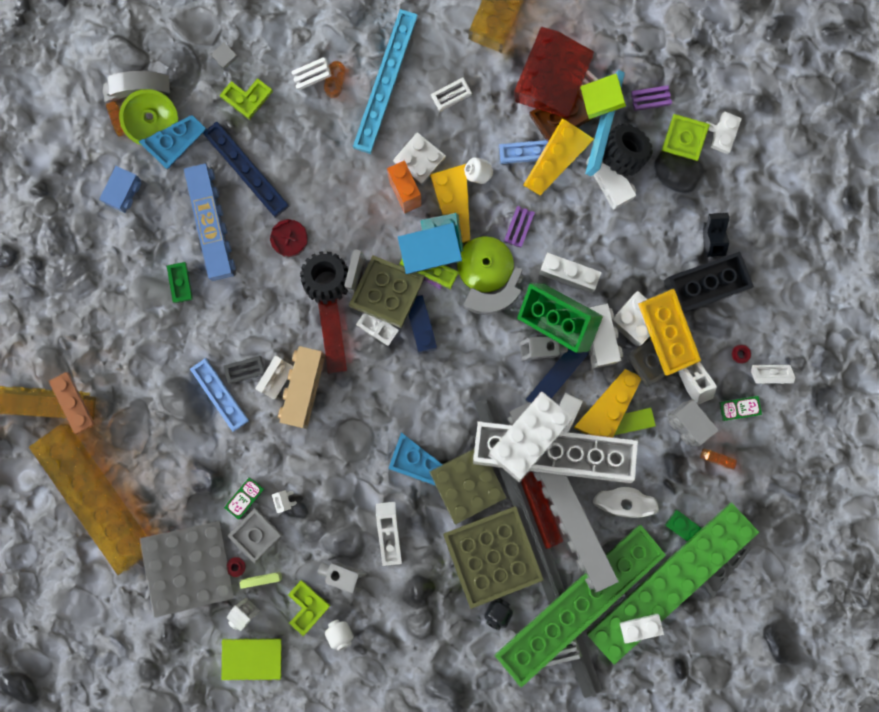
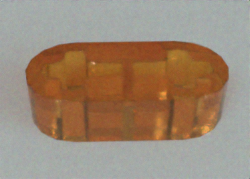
(339, 80)
(113, 111)
(718, 459)

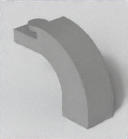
(125, 83)
(495, 303)

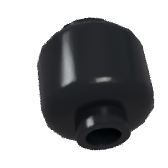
(498, 614)

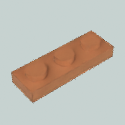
(71, 403)

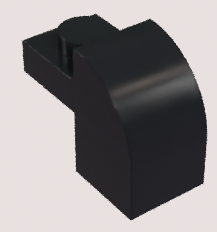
(715, 235)

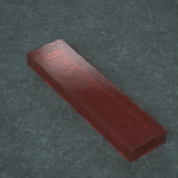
(332, 337)
(541, 511)

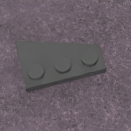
(721, 576)

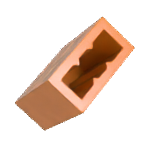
(404, 186)

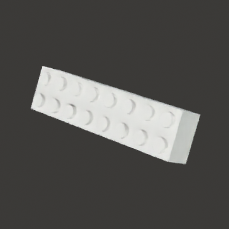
(569, 454)

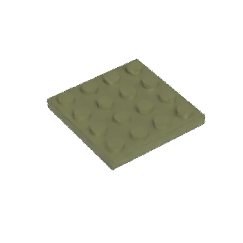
(492, 557)

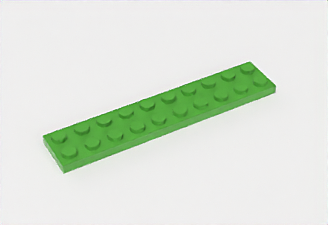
(676, 578)
(577, 608)

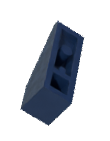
(422, 326)

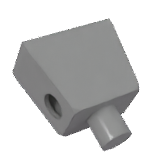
(540, 348)
(350, 578)

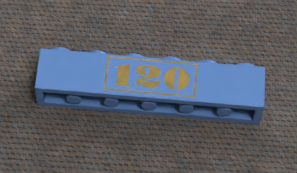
(209, 222)

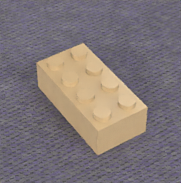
(302, 387)

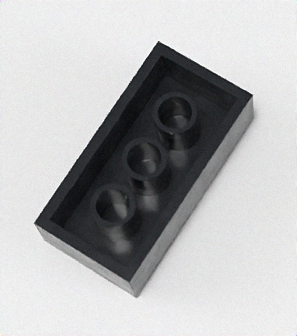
(710, 282)

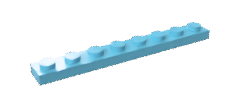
(385, 81)

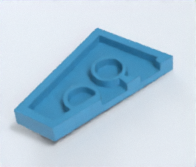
(174, 140)
(413, 460)

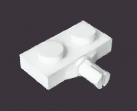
(724, 132)

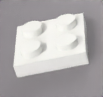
(420, 158)

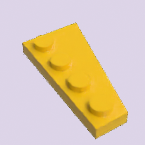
(558, 154)
(452, 196)
(610, 408)

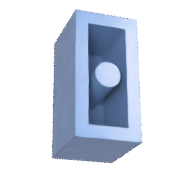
(120, 189)

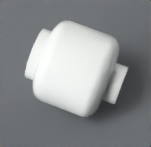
(478, 170)
(339, 635)

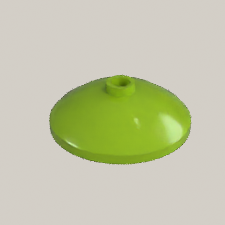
(134, 111)
(485, 277)

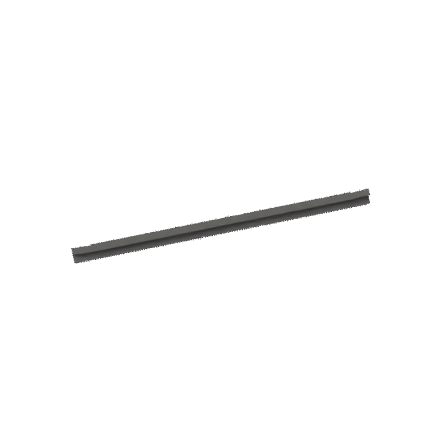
(551, 581)

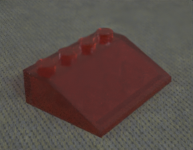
(553, 73)

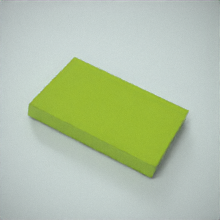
(252, 659)

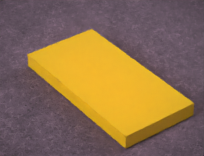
(669, 332)

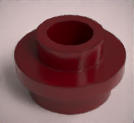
(746, 351)
(240, 562)

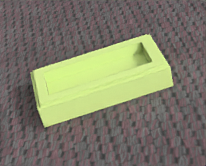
(260, 580)

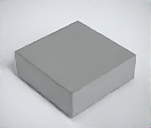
(224, 55)

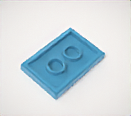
(429, 248)

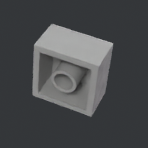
(692, 423)

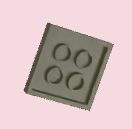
(386, 291)
(466, 486)

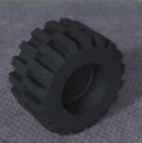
(627, 149)
(318, 265)

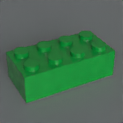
(559, 317)

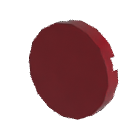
(289, 238)

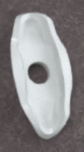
(641, 504)

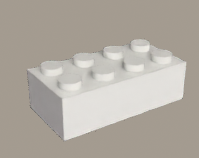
(530, 436)

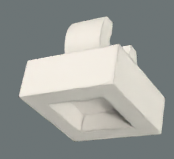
(282, 502)

